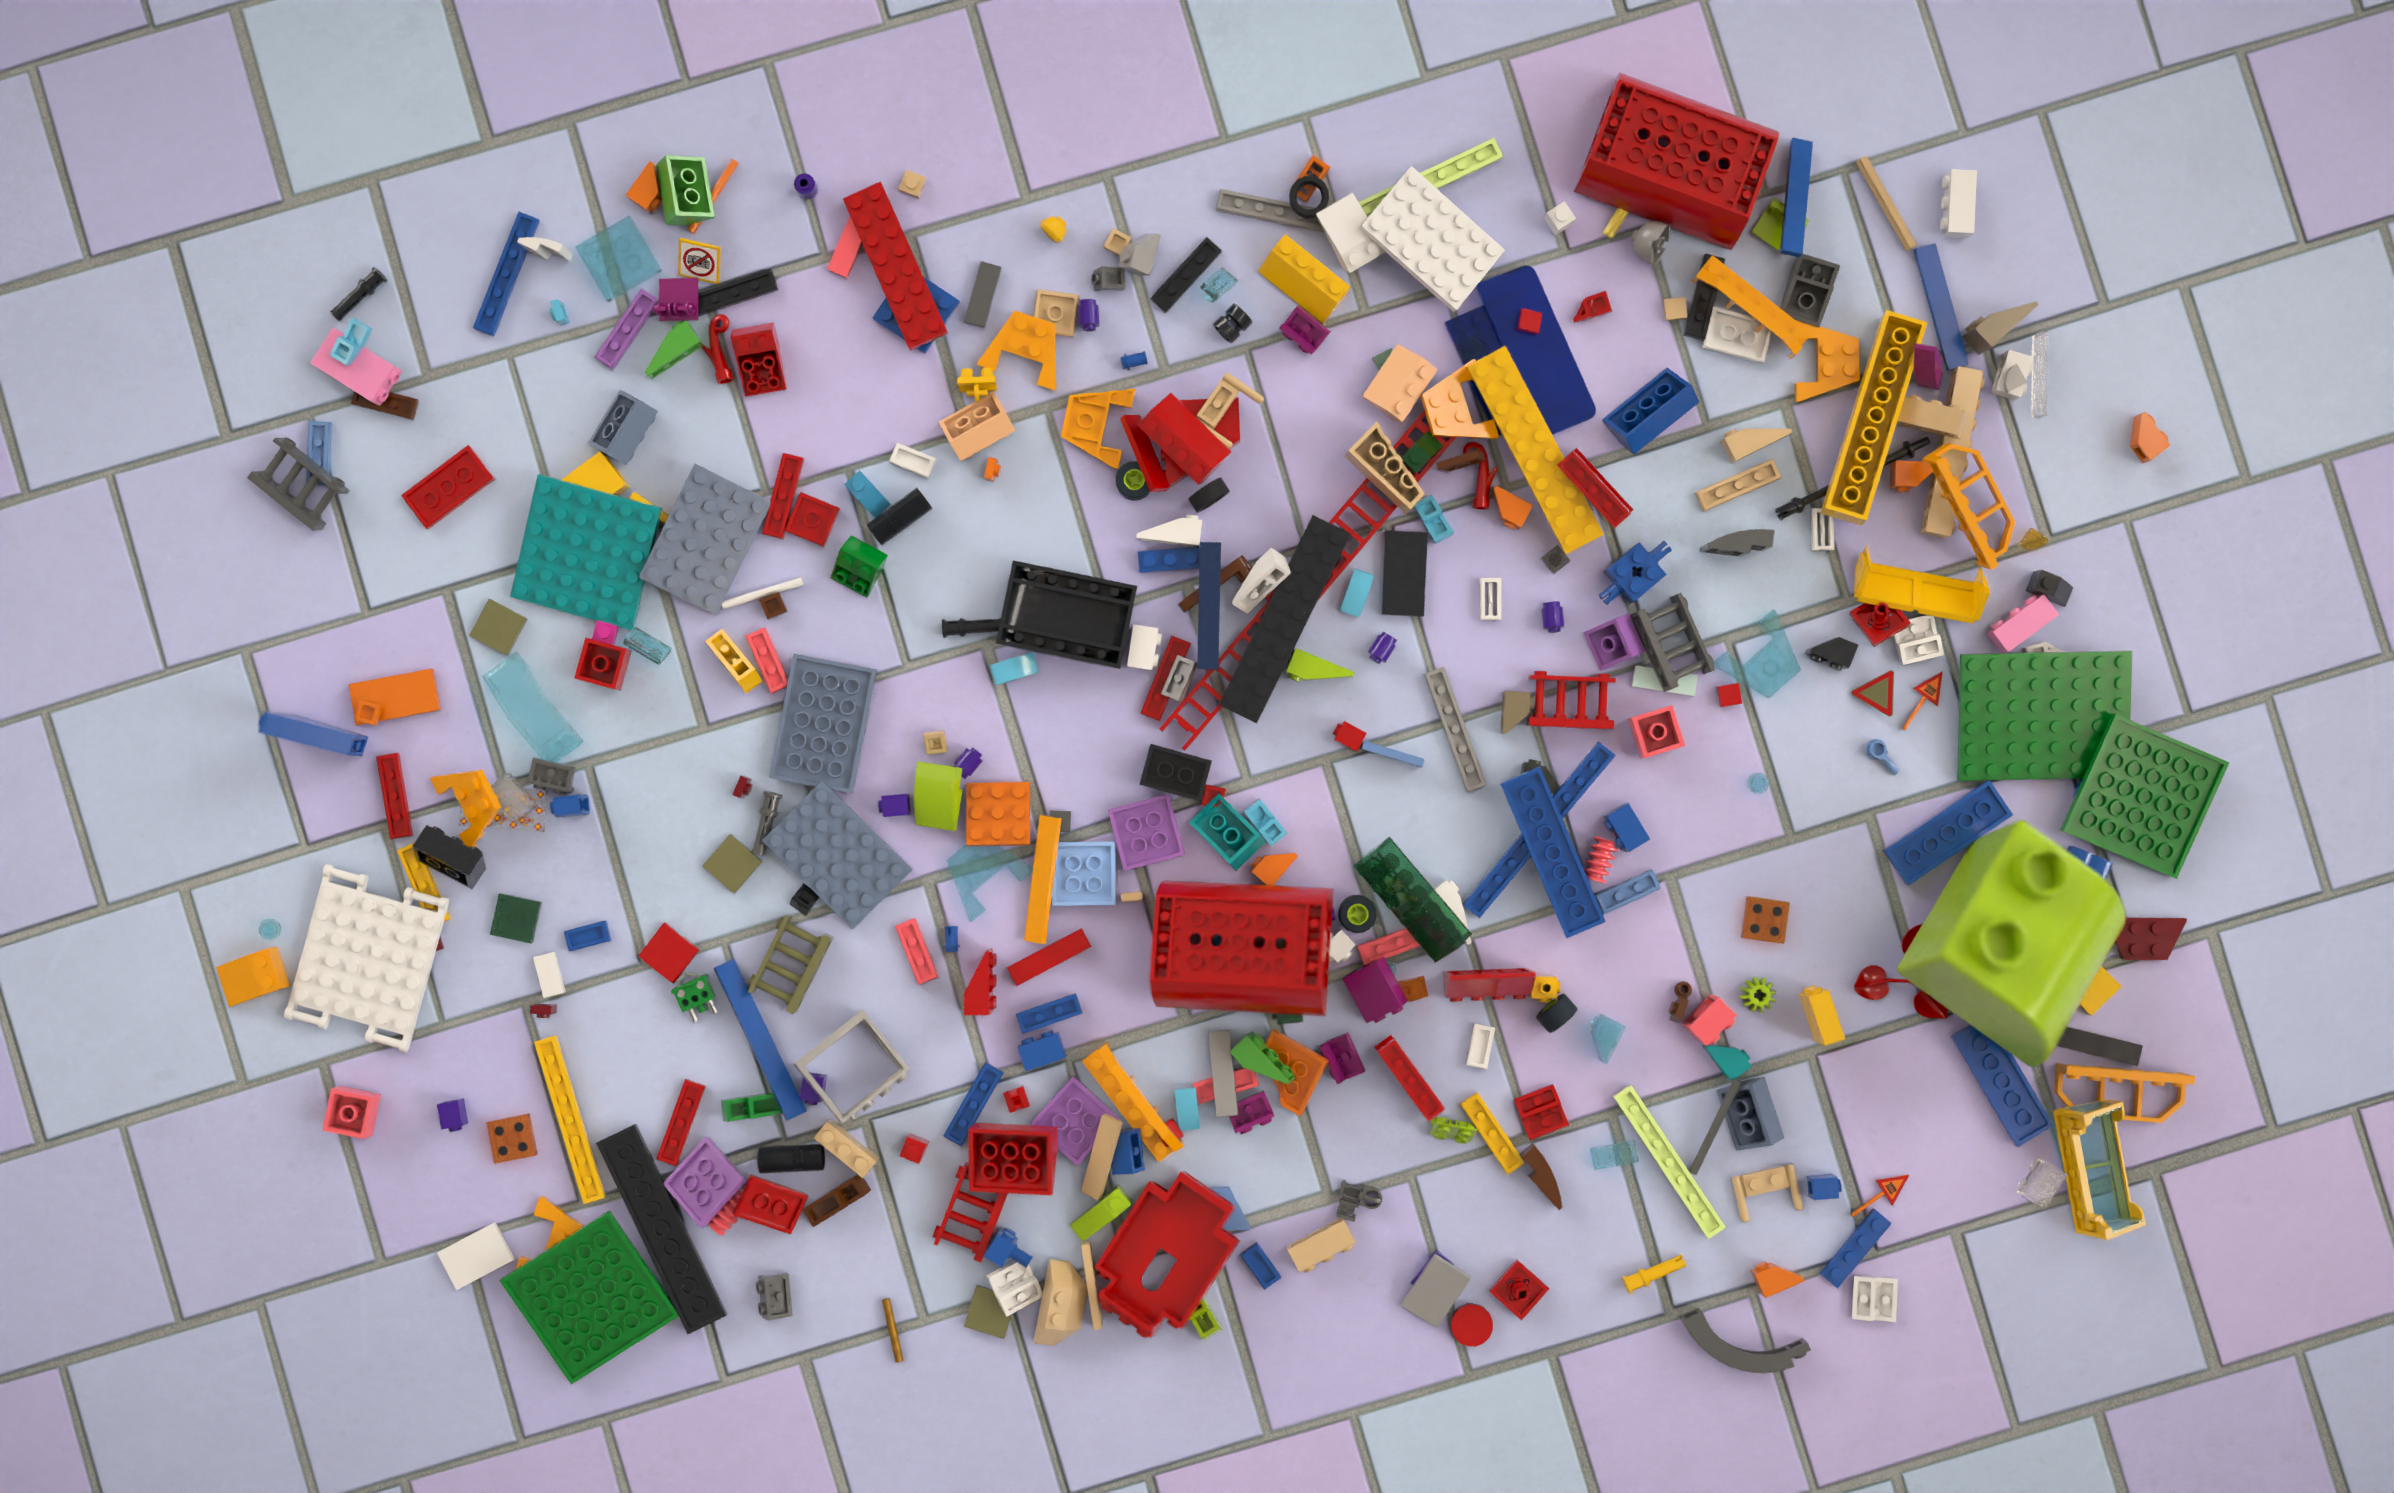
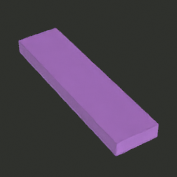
(626, 329)

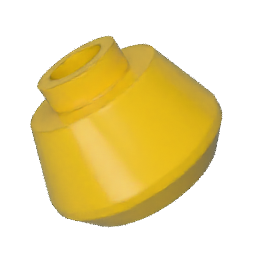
(1054, 228)

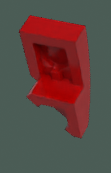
(1593, 307)

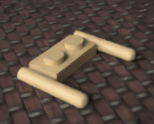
(1221, 400)
(1765, 1181)

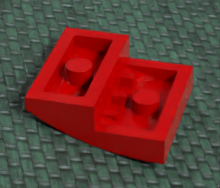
(668, 952)
(1541, 1112)

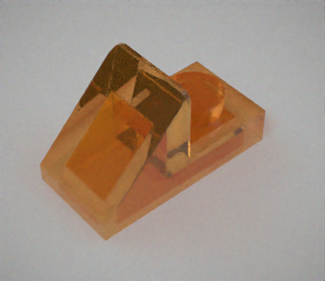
(1414, 988)

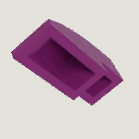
(1927, 366)

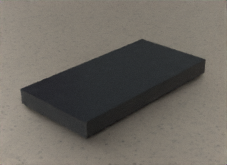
(1404, 573)

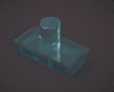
(1218, 285)

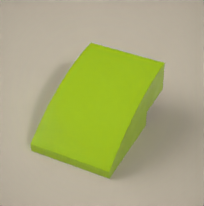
(937, 795)

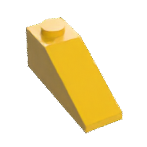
(734, 661)

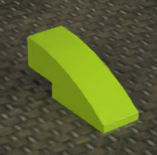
(1205, 1321)

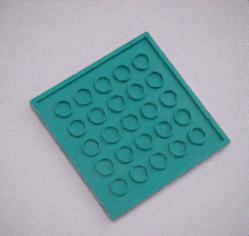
(585, 551)

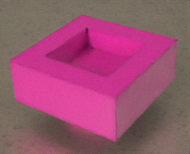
(605, 632)

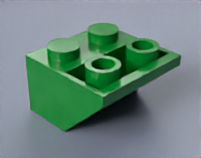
(858, 566)

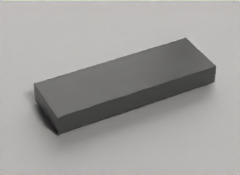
(982, 294)

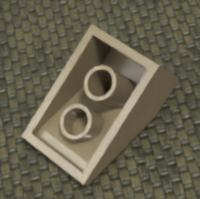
(1990, 330)

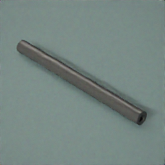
(1715, 1126)

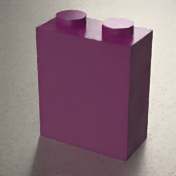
(1375, 990)

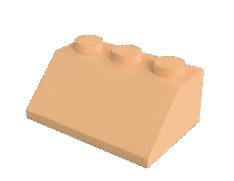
(1399, 383)
(977, 426)

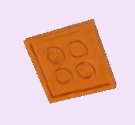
(998, 814)

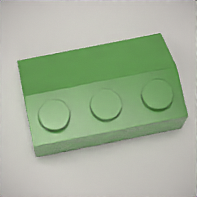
(684, 190)

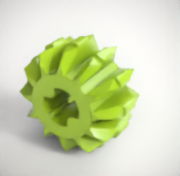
(1759, 985)

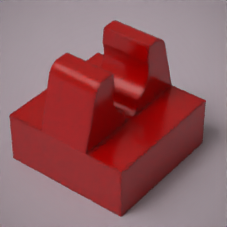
(1016, 1099)

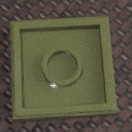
(498, 627)
(732, 863)
(986, 1313)

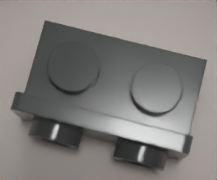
(551, 775)
(774, 1296)

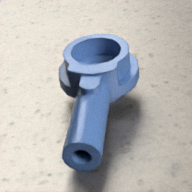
(1877, 750)

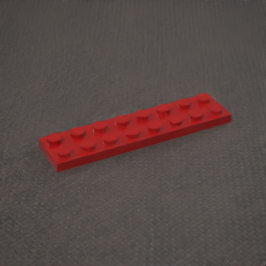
(895, 266)

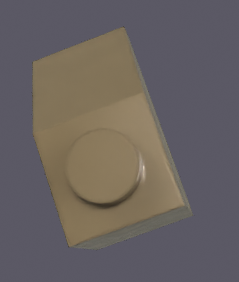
(1514, 709)

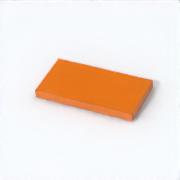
(399, 694)

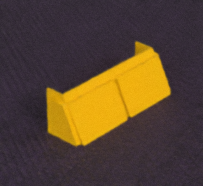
(1920, 591)

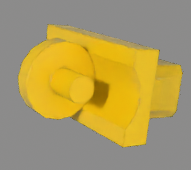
(977, 385)

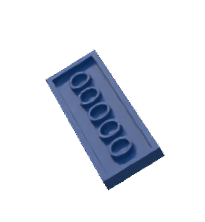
(1947, 832)
(2003, 1085)

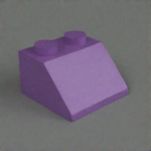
(1614, 641)

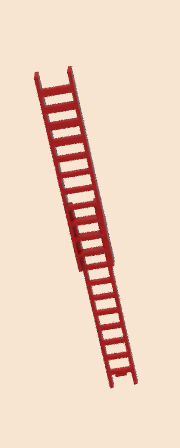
(1408, 443)

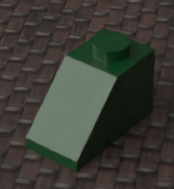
(1421, 453)

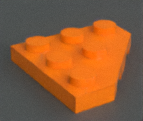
(1306, 1067)

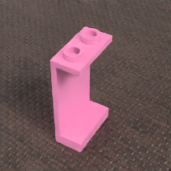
(366, 375)

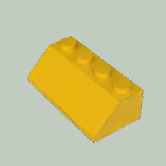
(1304, 279)

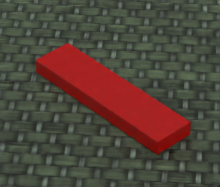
(1144, 454)
(783, 495)
(1155, 701)
(394, 796)
(1049, 957)
(681, 1122)

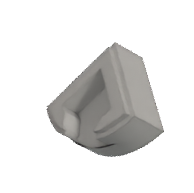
(2014, 378)

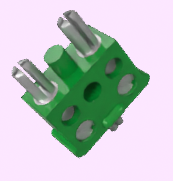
(695, 987)

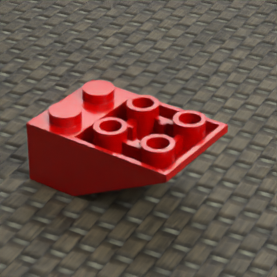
(758, 359)
(979, 992)

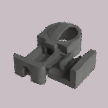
(1351, 1196)

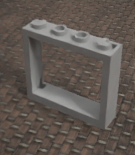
(881, 1090)

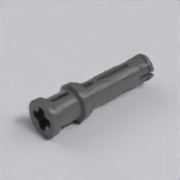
(760, 848)

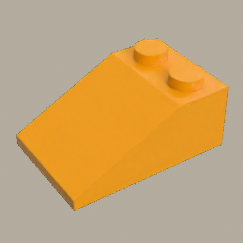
(253, 976)

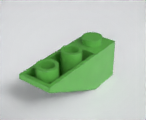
(1257, 1057)

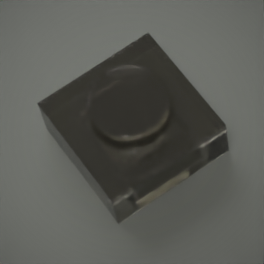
(1555, 559)

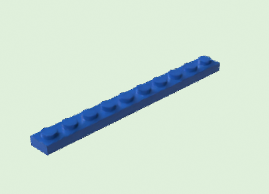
(1518, 853)

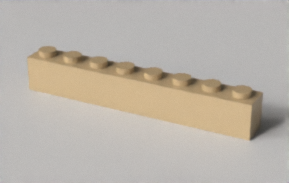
(1962, 391)

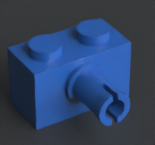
(1005, 1247)

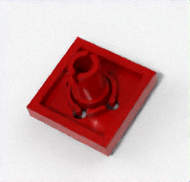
(1879, 620)
(1522, 1302)

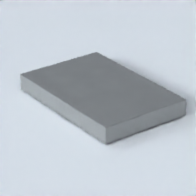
(1435, 1290)

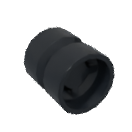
(1237, 318)

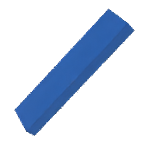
(973, 1103)

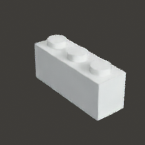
(1958, 203)

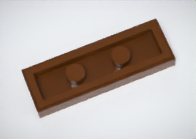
(394, 405)

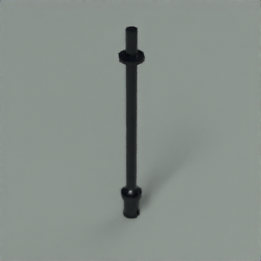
(1798, 504)

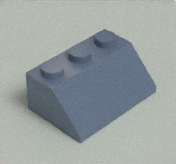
(623, 427)
(1752, 1115)

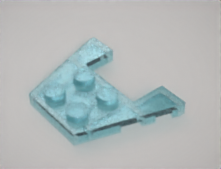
(1769, 666)
(975, 866)

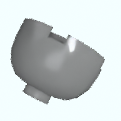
(1650, 241)

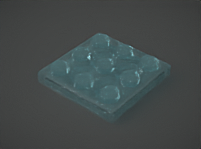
(618, 258)

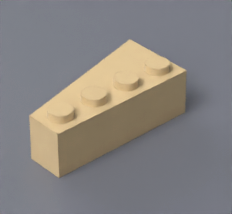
(1385, 468)

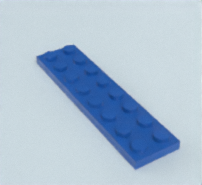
(1552, 852)

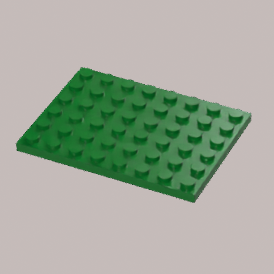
(2037, 712)

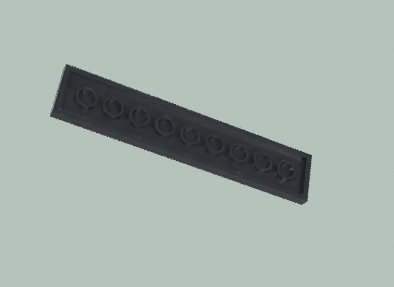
(1284, 619)
(661, 1229)

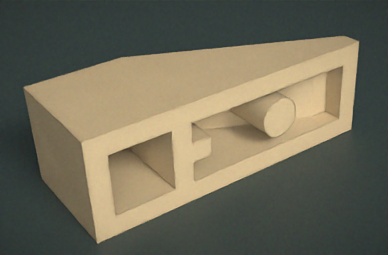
(1747, 441)

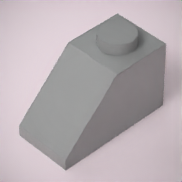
(1140, 254)

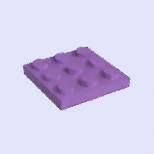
(1146, 832)
(1077, 1117)
(704, 1182)

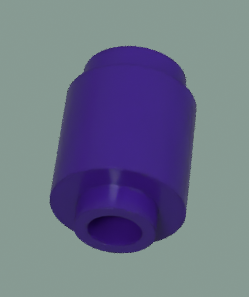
(805, 192)
(1088, 315)
(1552, 617)
(1382, 648)
(968, 761)

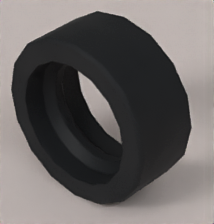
(1308, 180)
(1209, 495)

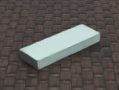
(1647, 679)

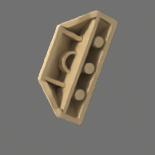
(1060, 1304)

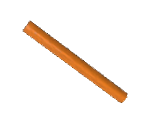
(717, 189)

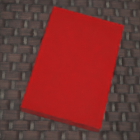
(770, 1204)

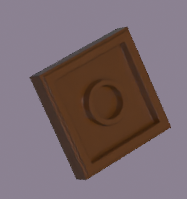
(1461, 461)

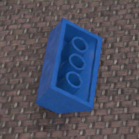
(1651, 410)

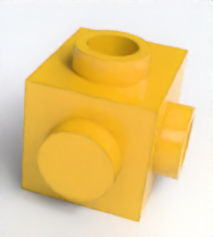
(1545, 988)

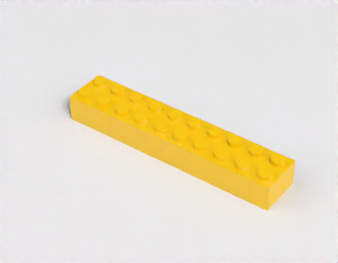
(1873, 418)
(1534, 449)

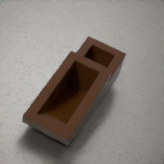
(1542, 1174)
(836, 1200)

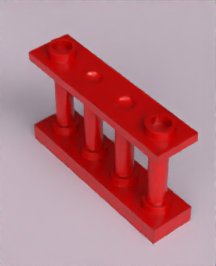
(1595, 487)
(1538, 718)
(1409, 1078)
(985, 1227)

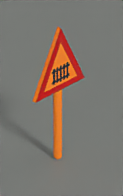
(1929, 690)
(1890, 1188)

